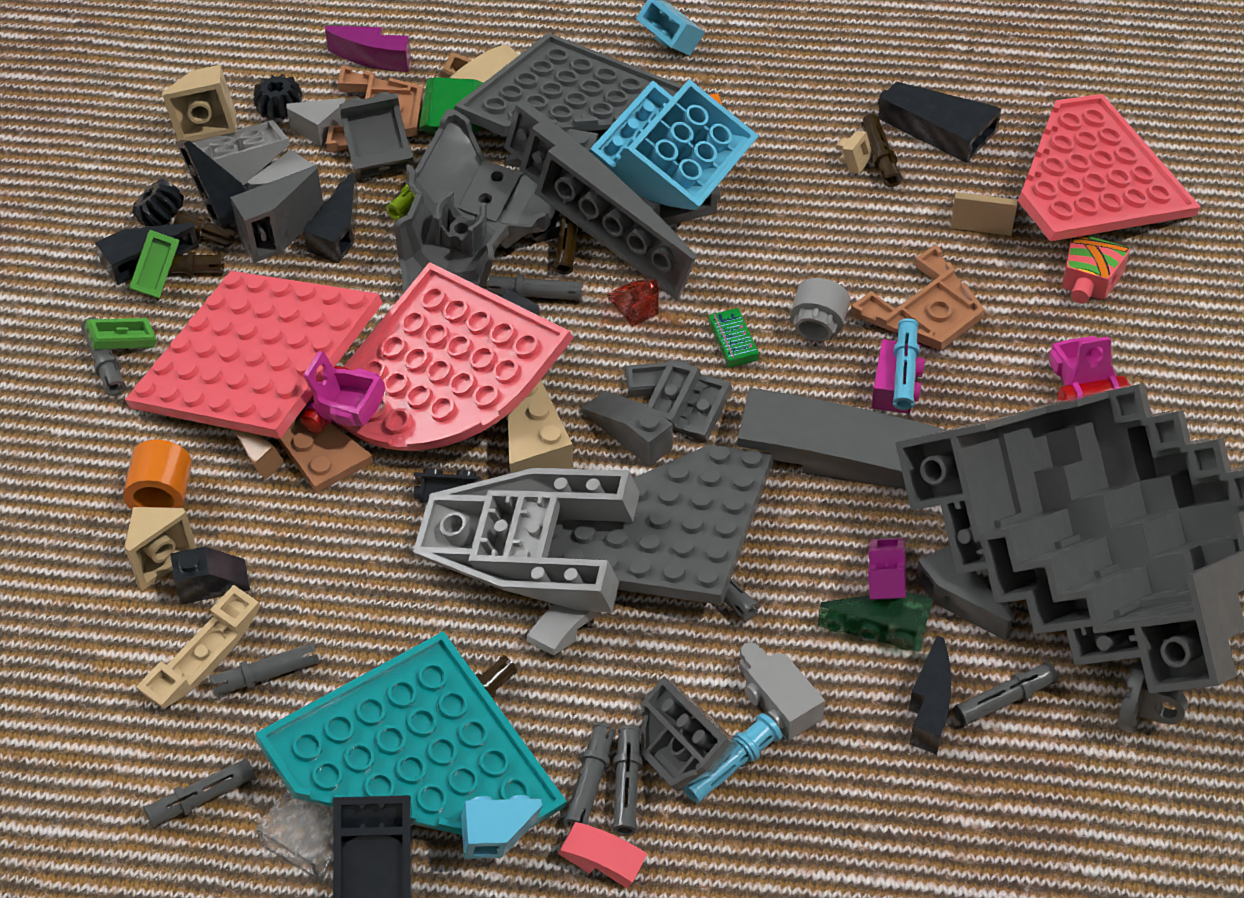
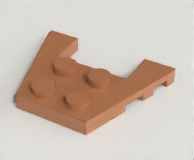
(409, 95)
(941, 308)

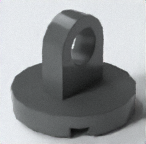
(1142, 704)

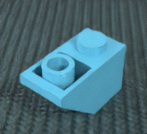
(496, 825)

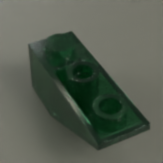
(887, 620)

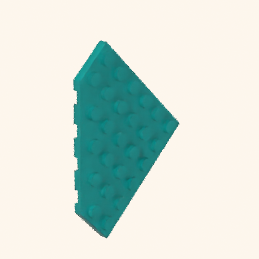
(410, 730)

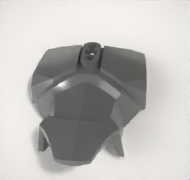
(450, 213)

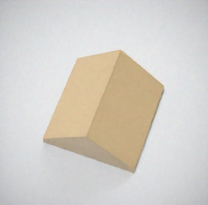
(983, 213)
(152, 538)

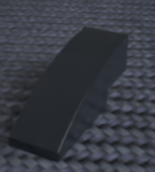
(931, 699)

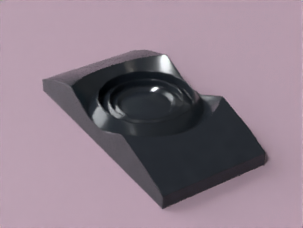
(372, 847)

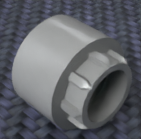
(819, 308)

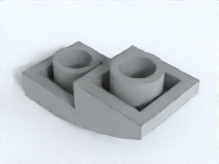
(558, 628)

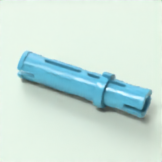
(904, 393)

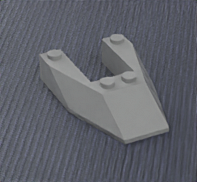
(506, 525)

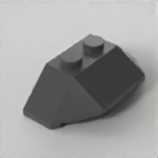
(681, 737)

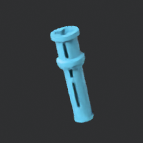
(750, 745)

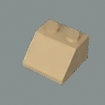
(201, 105)

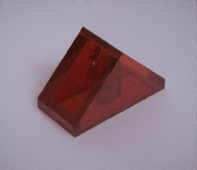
(636, 300)

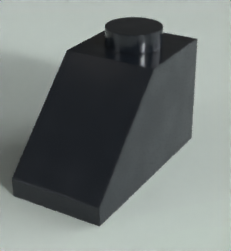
(207, 573)

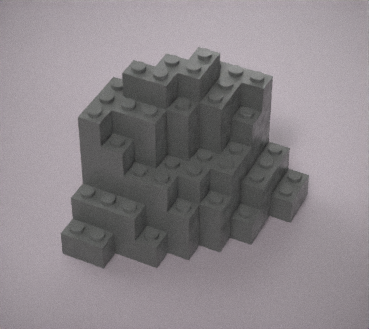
(1099, 526)

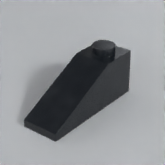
(212, 183)
(122, 250)

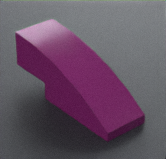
(369, 47)
(887, 568)

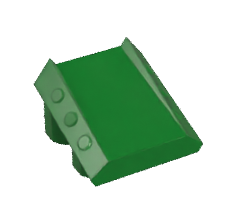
(444, 95)

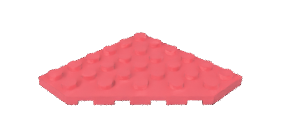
(1098, 175)

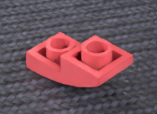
(598, 849)

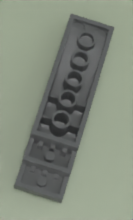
(597, 199)
(828, 436)

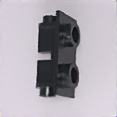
(434, 480)

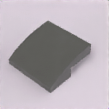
(690, 399)

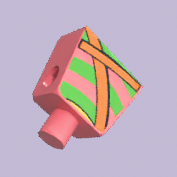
(1093, 267)

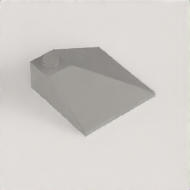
(246, 150)

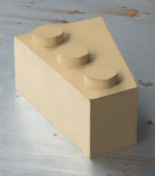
(538, 434)

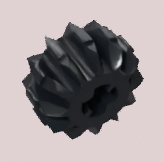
(274, 94)
(158, 204)

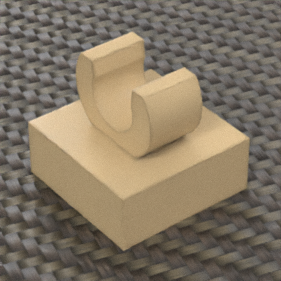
(855, 151)

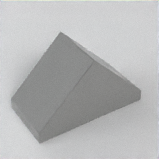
(314, 117)

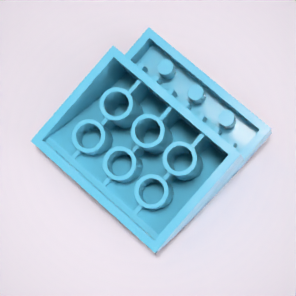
(674, 145)

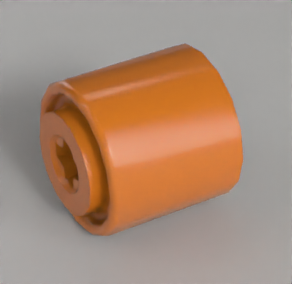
(157, 475)

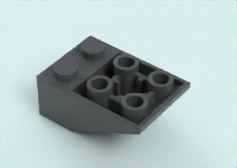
(277, 212)

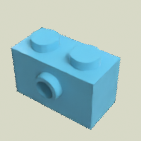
(670, 26)

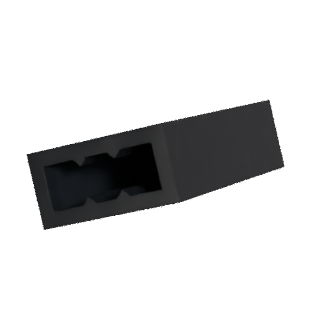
(939, 119)

